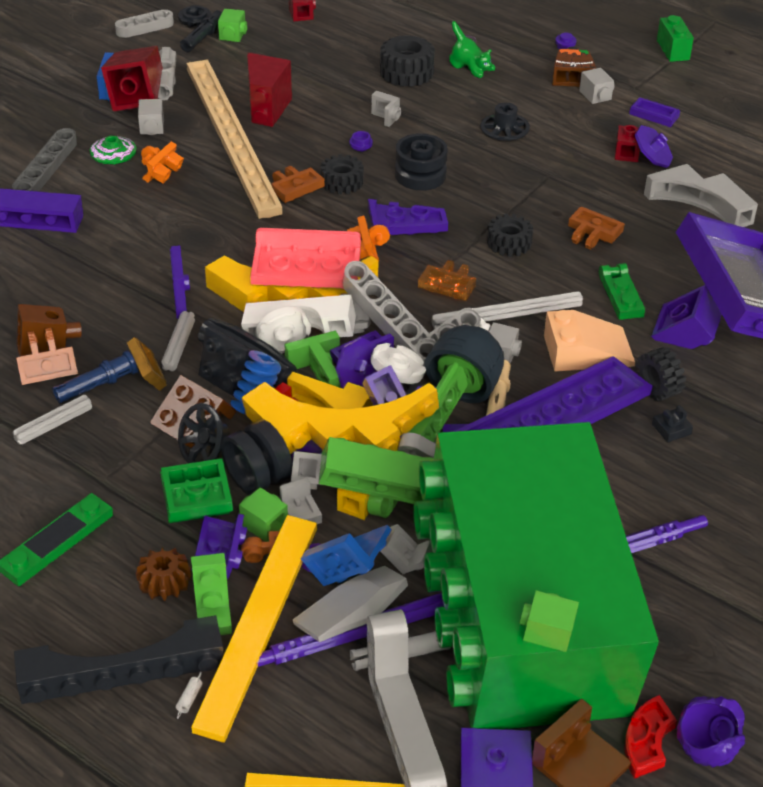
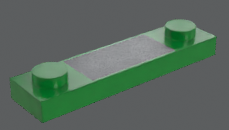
(55, 539)

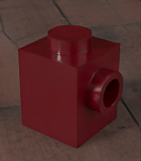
(302, 9)
(626, 144)

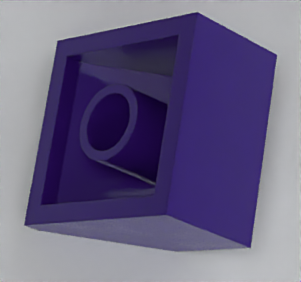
(688, 320)

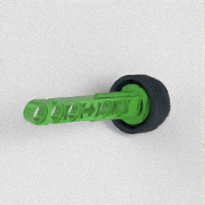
(463, 368)

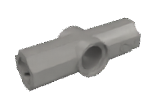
(168, 80)

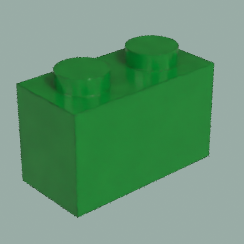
(675, 38)

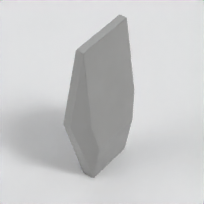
(351, 603)

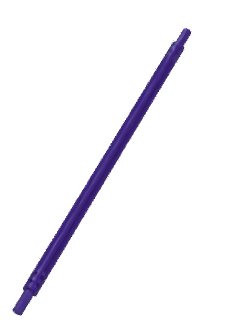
(426, 607)

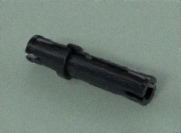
(206, 27)

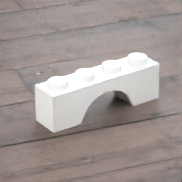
(324, 313)

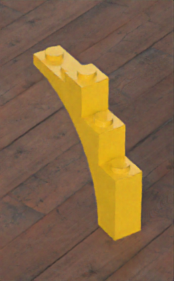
(234, 284)
(329, 396)
(372, 425)

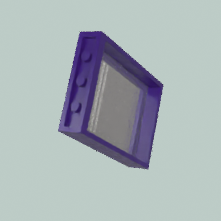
(731, 268)

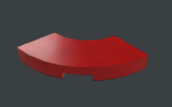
(645, 736)

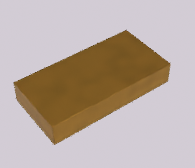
(147, 363)

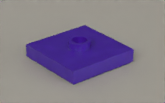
(180, 281)
(496, 758)

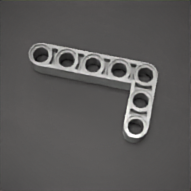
(389, 304)
(398, 701)

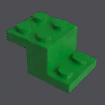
(196, 490)

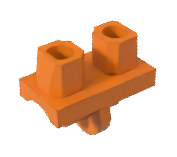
(158, 160)
(370, 237)

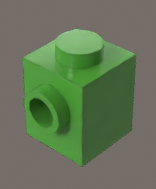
(232, 25)
(263, 513)
(549, 620)

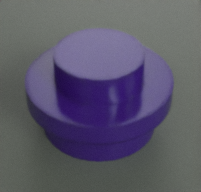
(565, 41)
(361, 141)

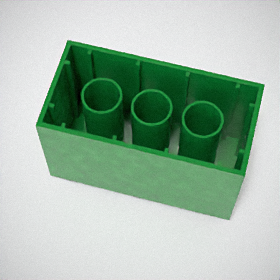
(521, 518)

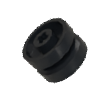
(421, 161)
(256, 456)

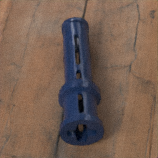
(107, 372)

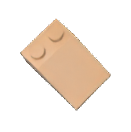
(582, 341)

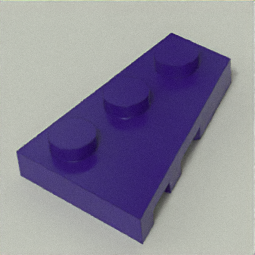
(408, 220)

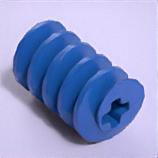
(262, 370)

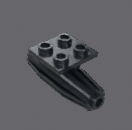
(226, 352)

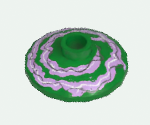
(113, 150)

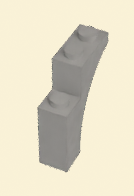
(714, 194)

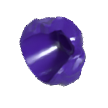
(711, 730)

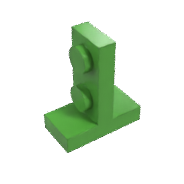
(316, 354)
(212, 589)

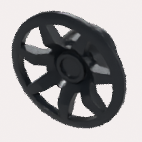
(506, 120)
(206, 434)

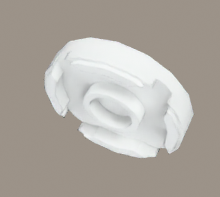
(283, 327)
(404, 362)

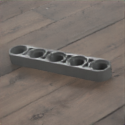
(47, 161)

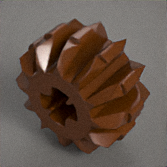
(163, 573)

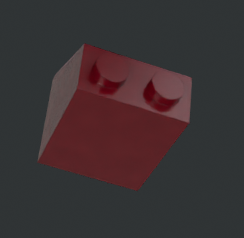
(132, 77)
(268, 87)

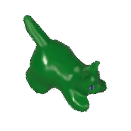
(468, 53)

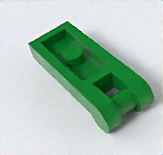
(621, 291)

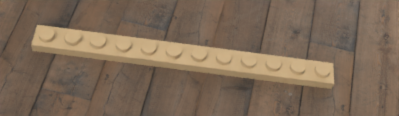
(234, 140)

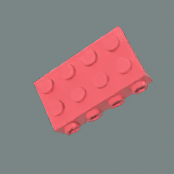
(303, 257)

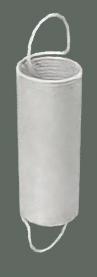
(189, 695)

